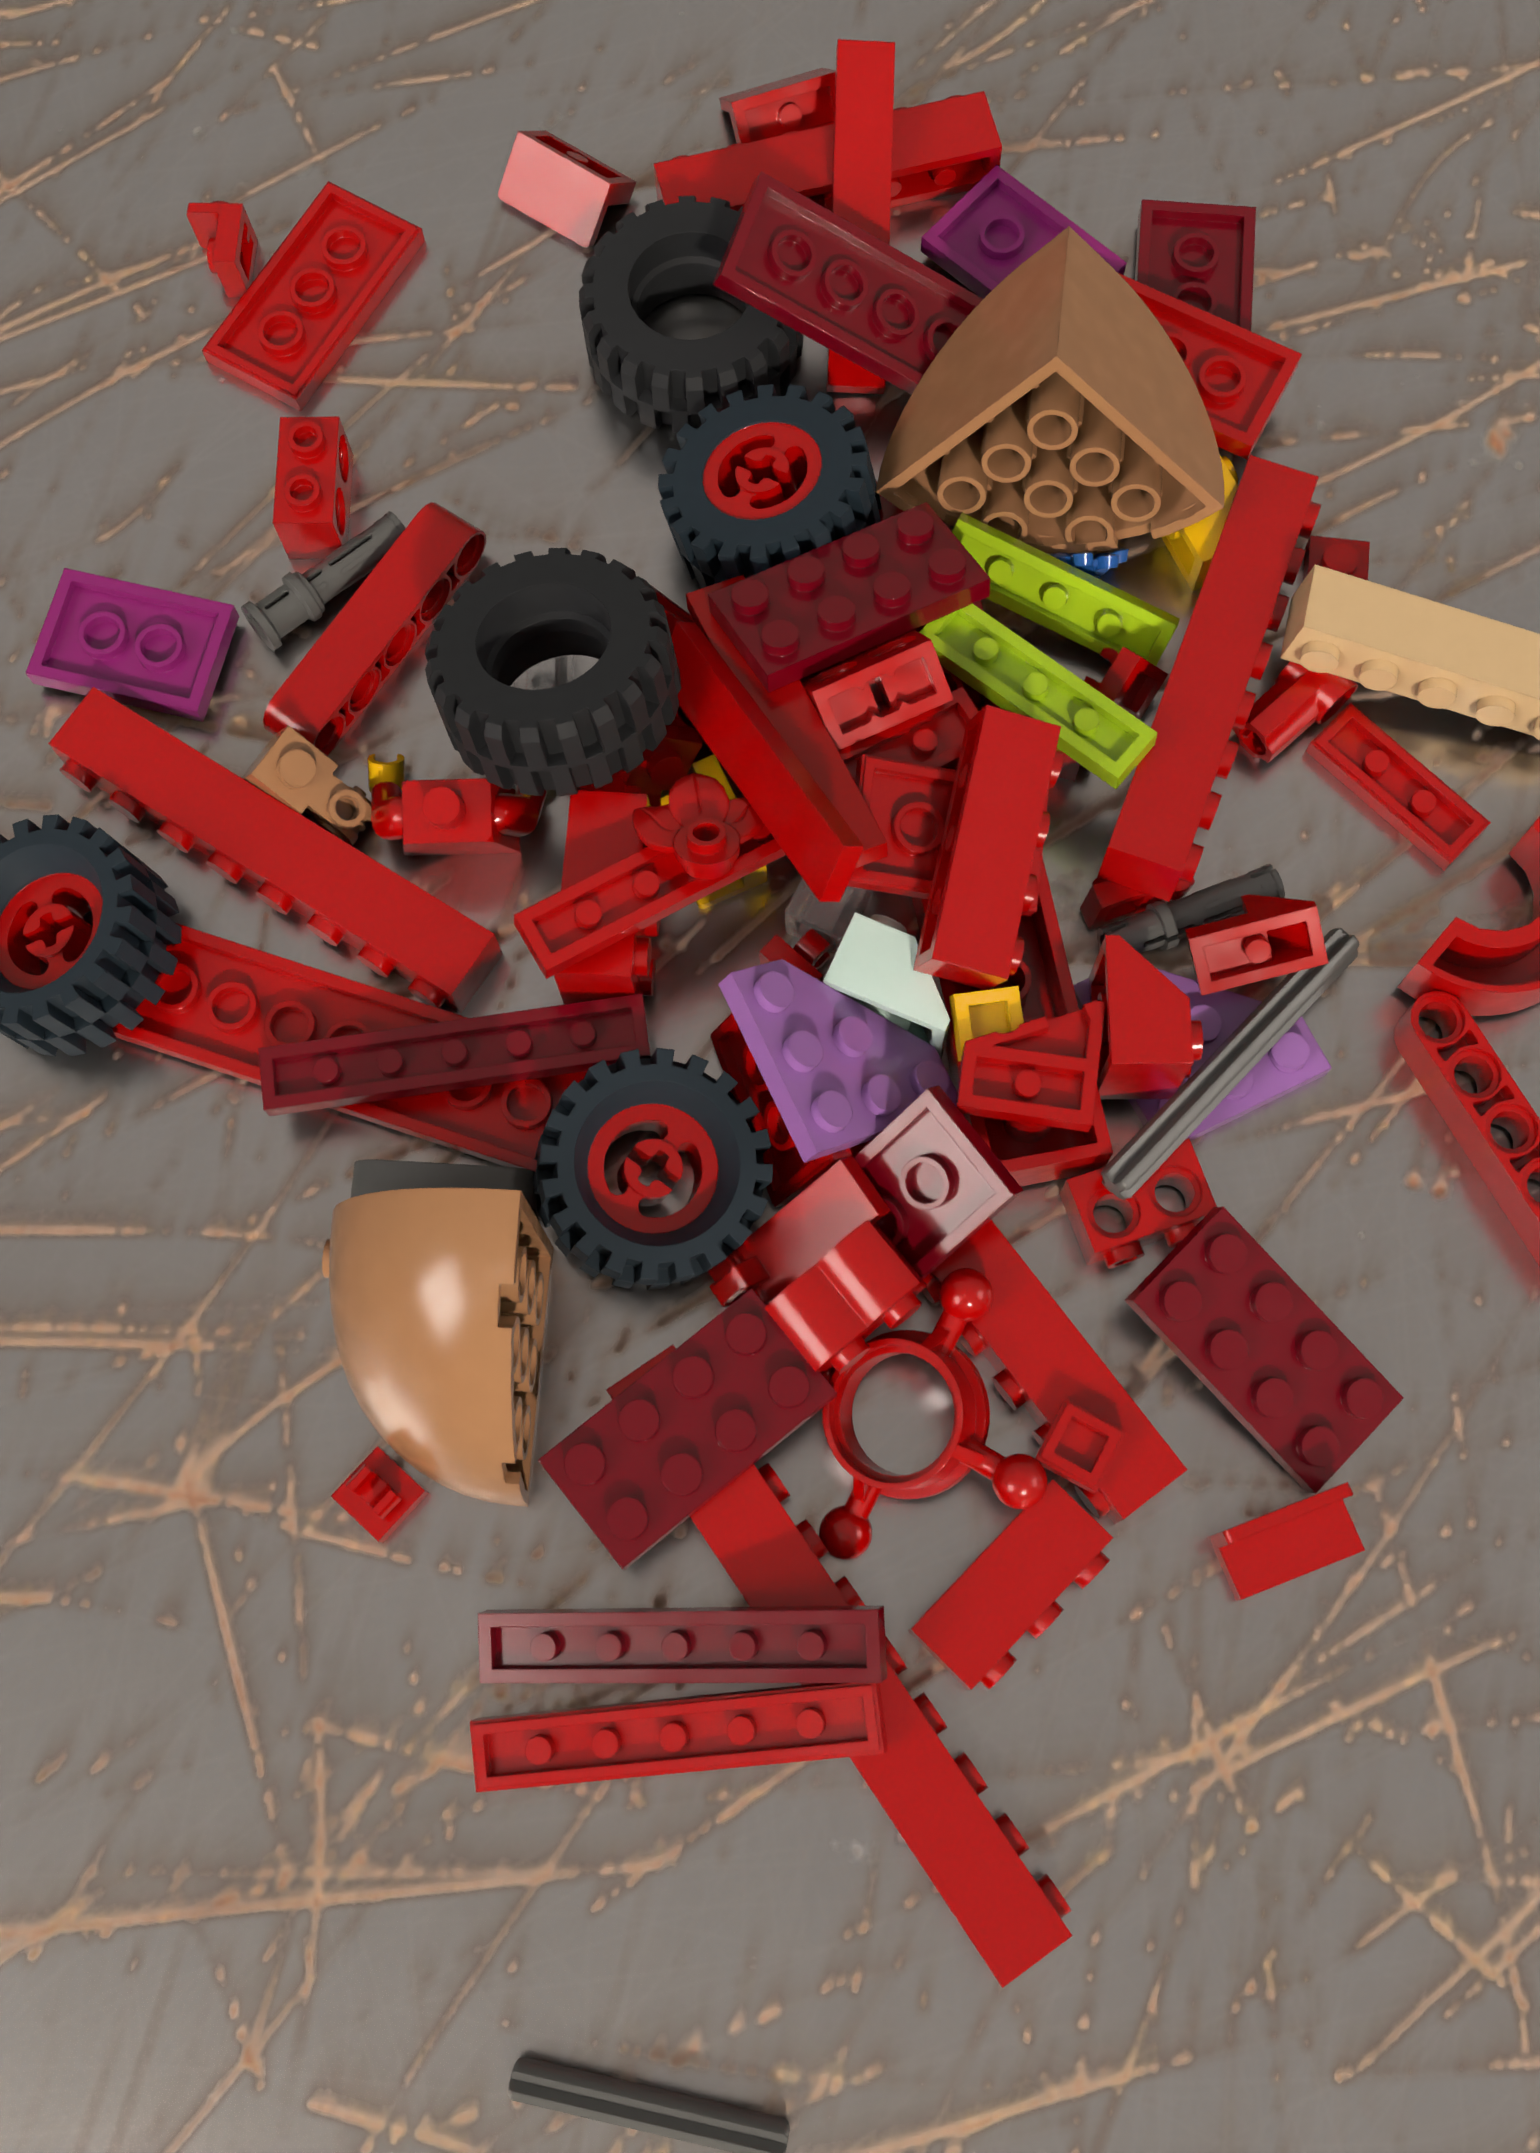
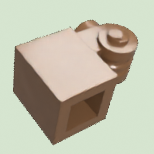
(304, 781)

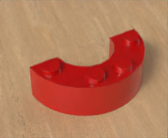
(1486, 967)

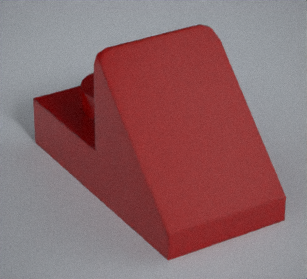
(1261, 944)

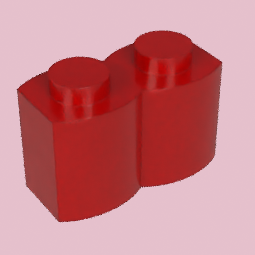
(847, 1298)

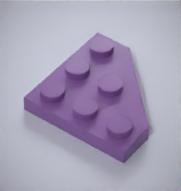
(827, 1058)
(1284, 1068)

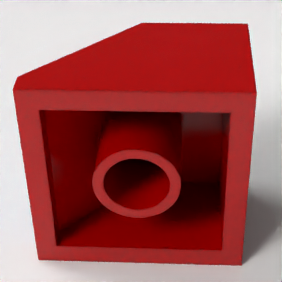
(1146, 1026)

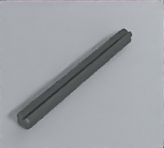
(1225, 1068)

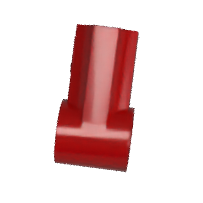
(1291, 708)

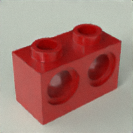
(312, 486)
(878, 688)
(1143, 1215)

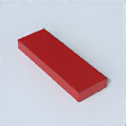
(1397, 786)

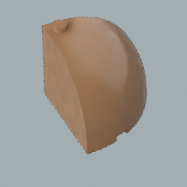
(1058, 415)
(445, 1329)

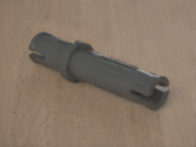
(1165, 923)

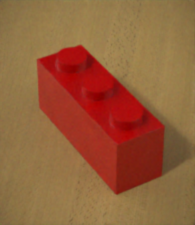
(1013, 1588)

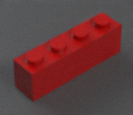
(989, 849)

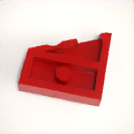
(1037, 1072)

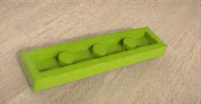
(1064, 596)
(1034, 685)

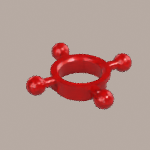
(1016, 1479)

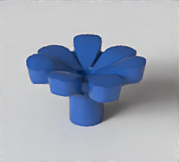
(1094, 565)

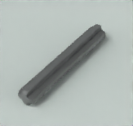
(646, 2108)

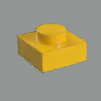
(984, 1013)

